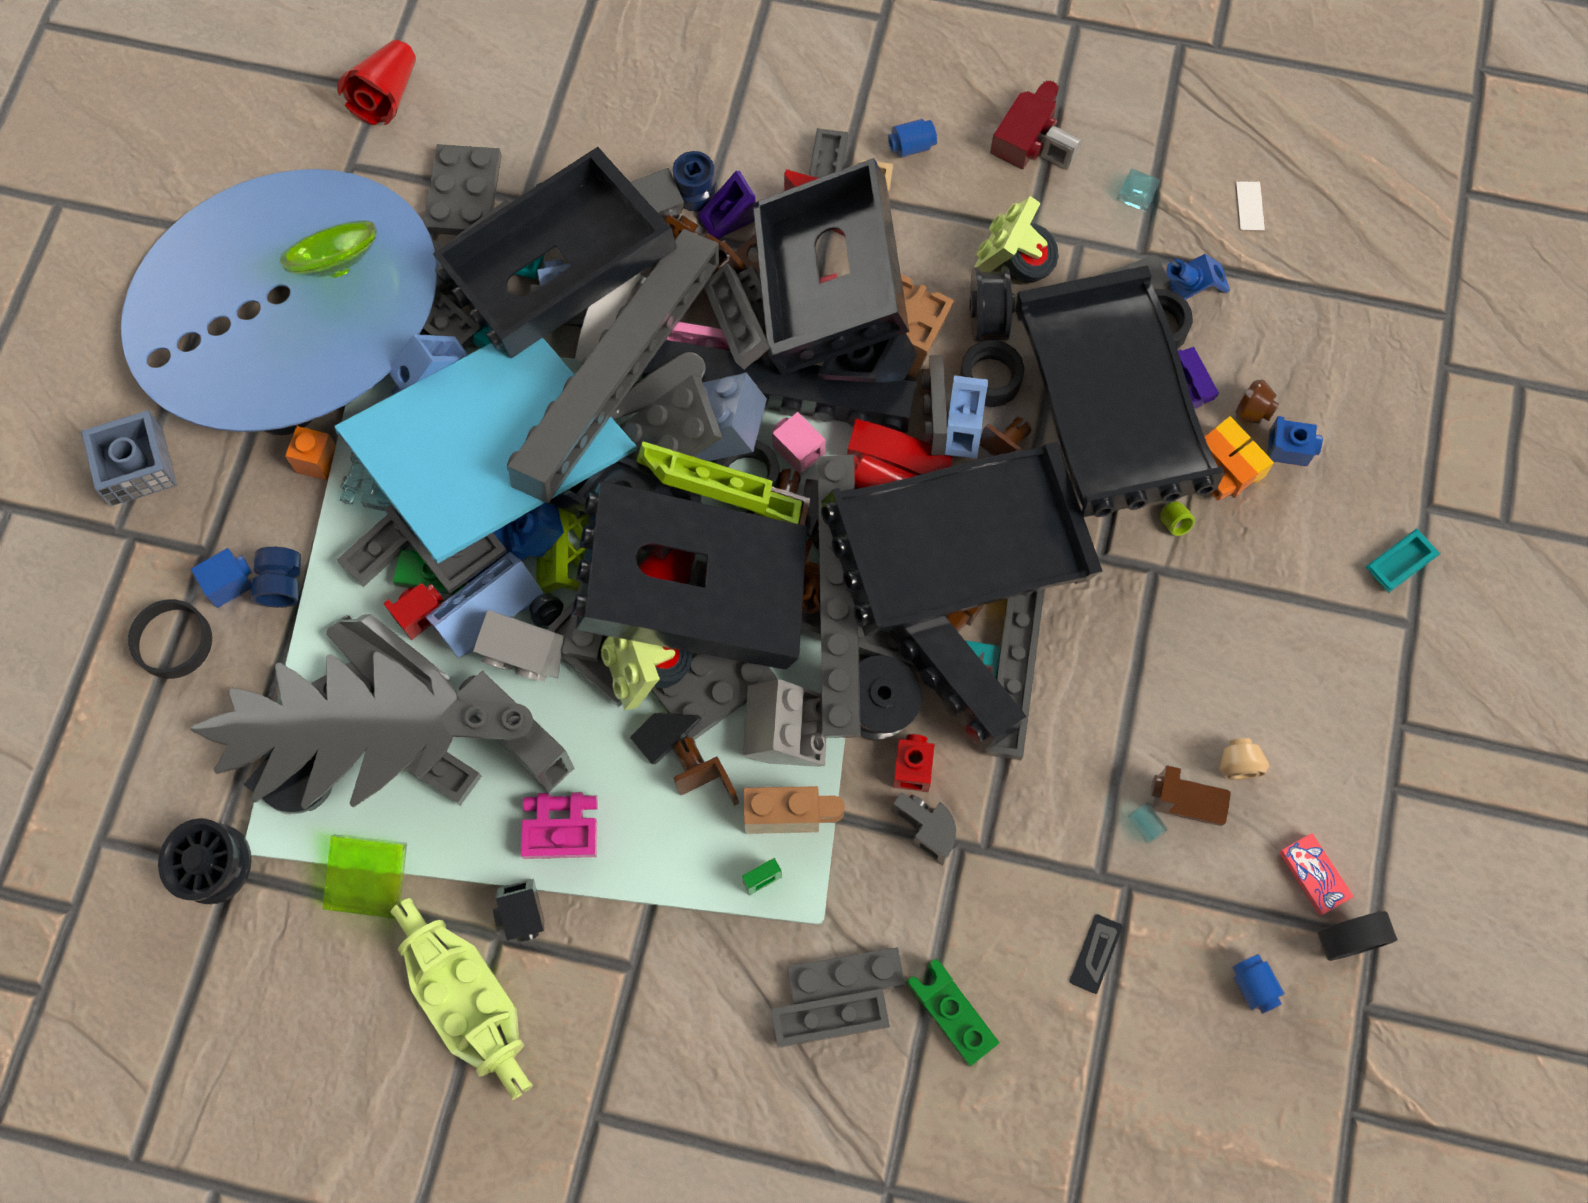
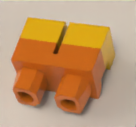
(1241, 462)

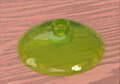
(330, 250)

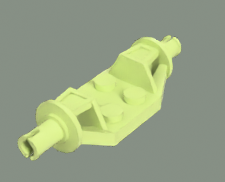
(461, 998)

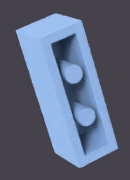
(501, 588)

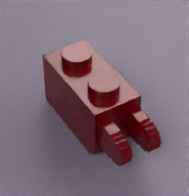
(1025, 126)

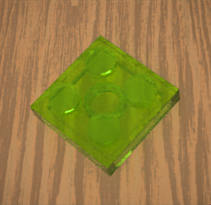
(364, 875)

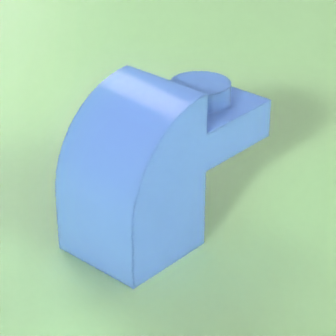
(965, 416)

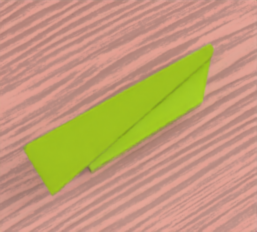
(719, 483)

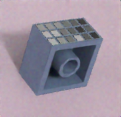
(128, 458)

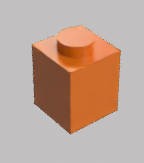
(311, 453)

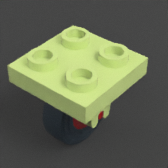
(1019, 244)
(641, 666)

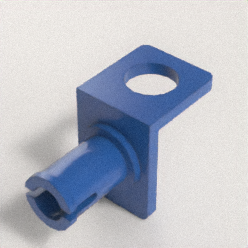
(1196, 276)

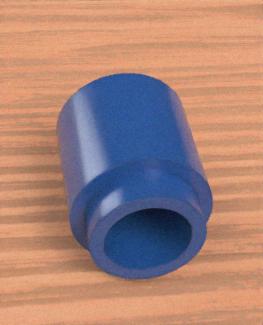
(912, 137)
(1258, 984)

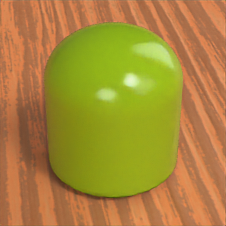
(1172, 514)

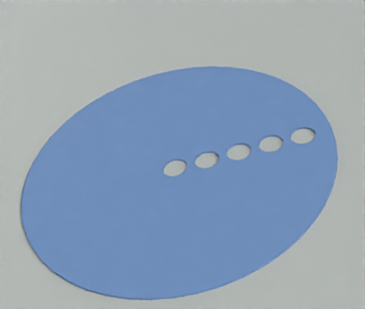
(296, 355)

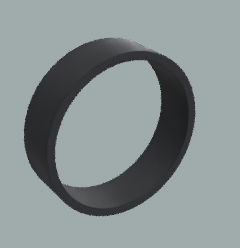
(150, 613)

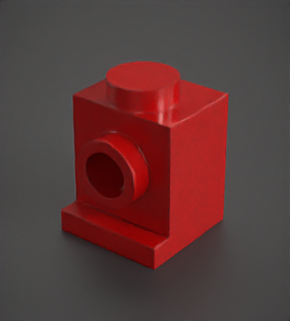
(413, 607)
(910, 775)

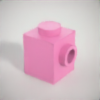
(798, 442)

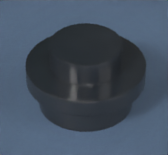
(545, 609)

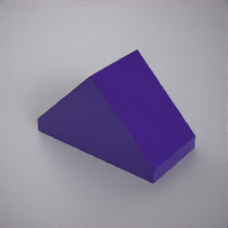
(729, 207)

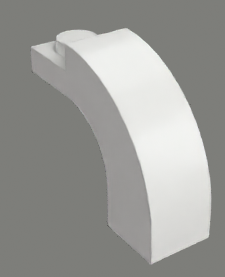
(603, 314)

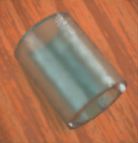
(1148, 823)

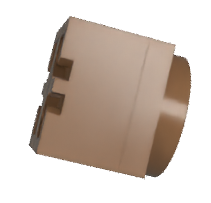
(925, 318)

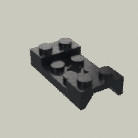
(628, 474)

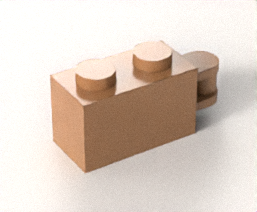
(789, 809)

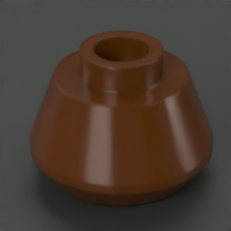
(1257, 403)

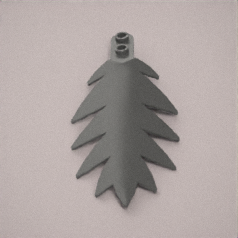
(351, 721)

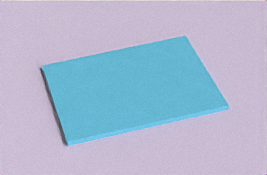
(448, 442)

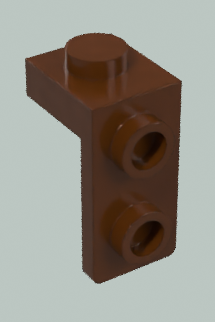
(1189, 798)

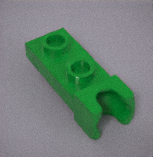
(953, 1014)

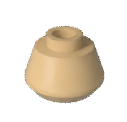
(1243, 760)

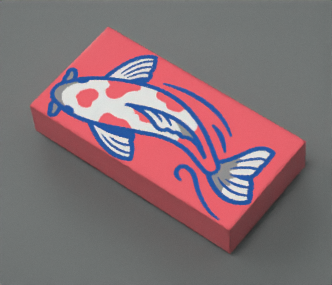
(1316, 874)

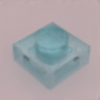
(1138, 189)

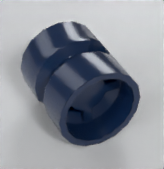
(695, 179)
(276, 579)

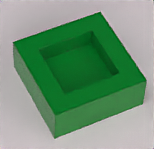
(762, 876)

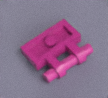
(559, 837)

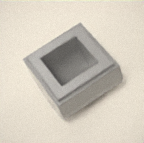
(1060, 147)

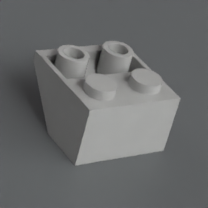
(515, 643)
(784, 725)

